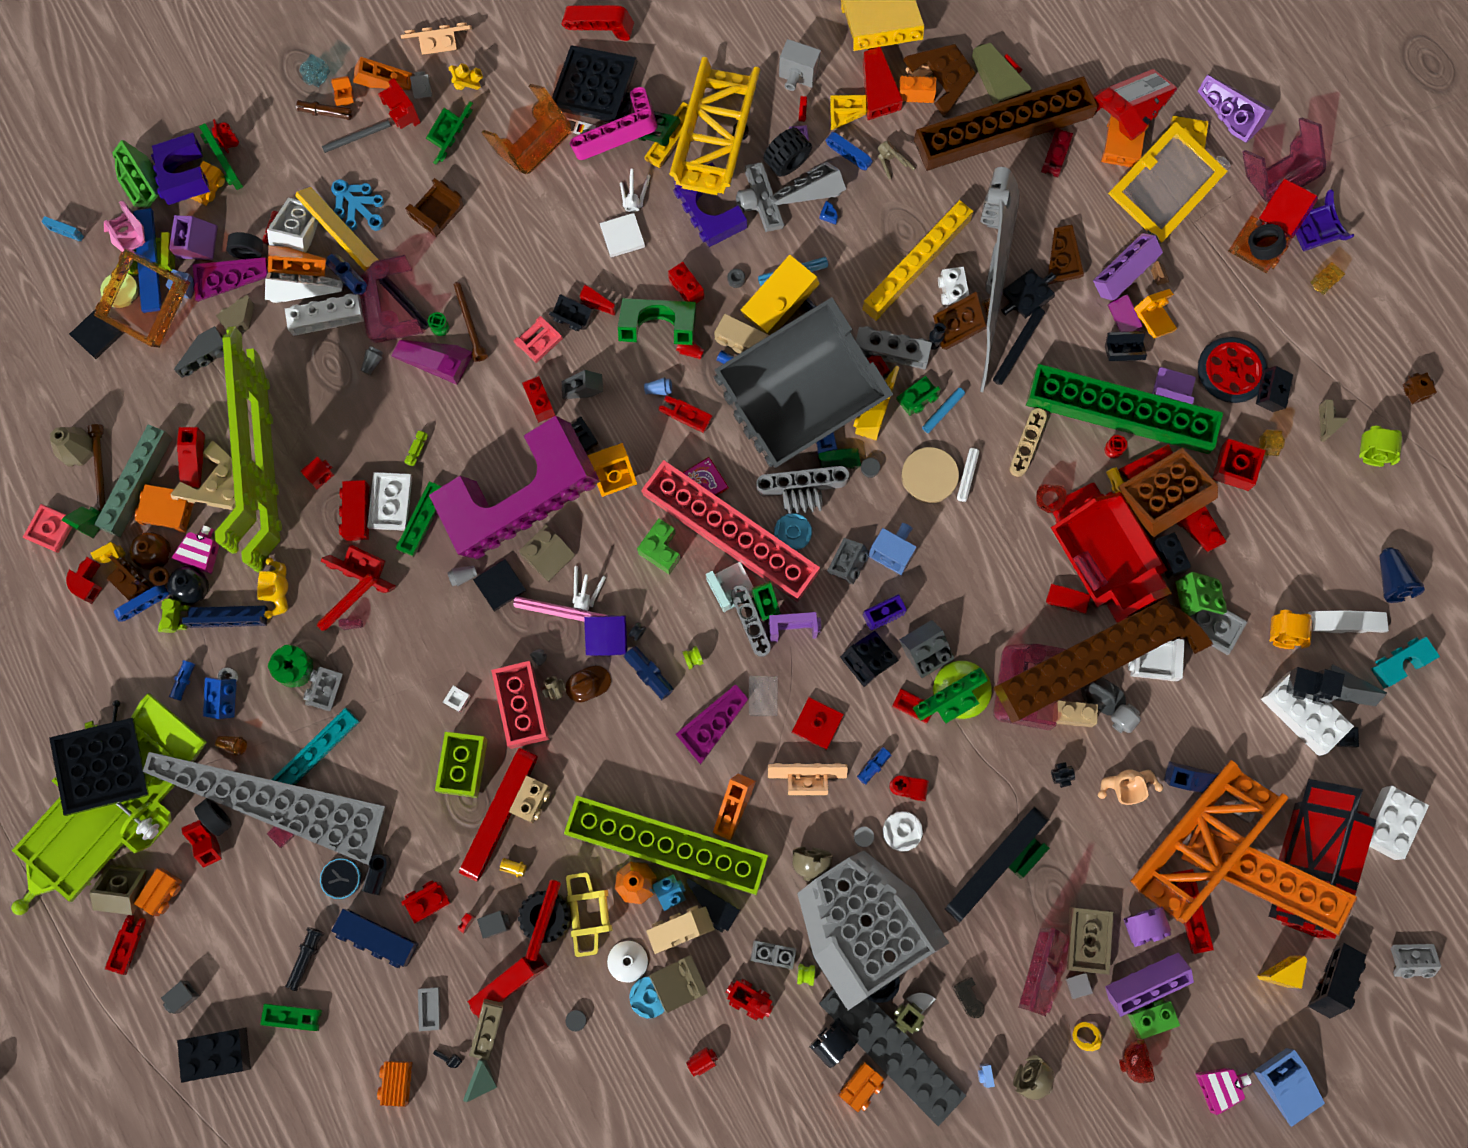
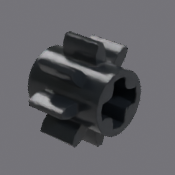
(1063, 774)

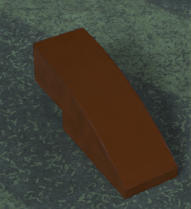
(1193, 633)

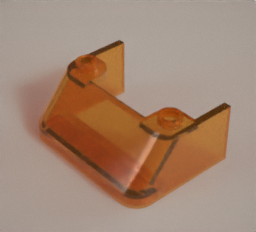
(539, 140)

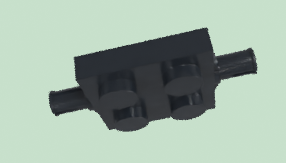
(1028, 293)

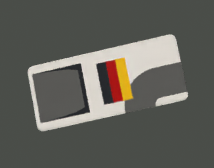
(580, 127)

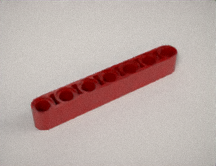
(497, 815)

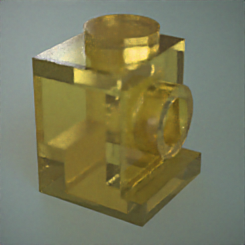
(1327, 278)
(1272, 442)

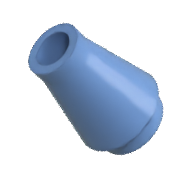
(659, 387)

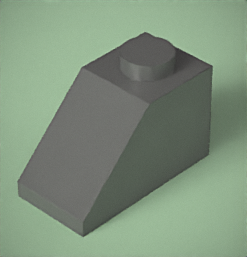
(582, 385)

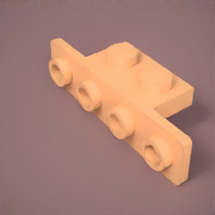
(437, 40)
(807, 778)

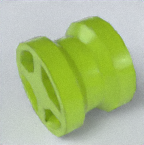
(692, 657)
(806, 974)

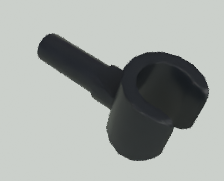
(452, 1062)

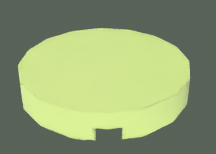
(127, 292)

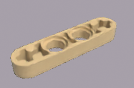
(1028, 442)

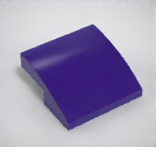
(605, 635)

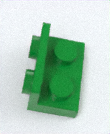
(918, 396)

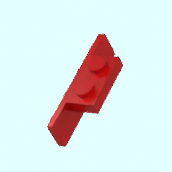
(359, 564)

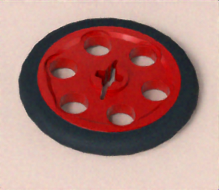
(1243, 349)

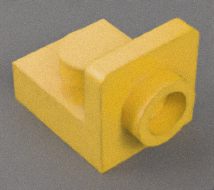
(103, 553)

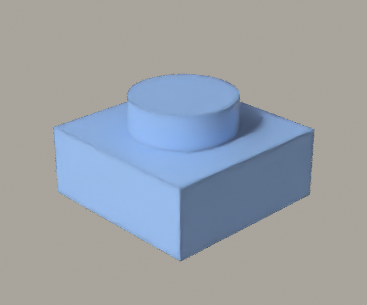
(985, 1075)

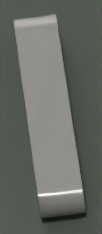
(810, 475)

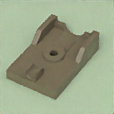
(1092, 956)

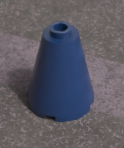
(1398, 577)

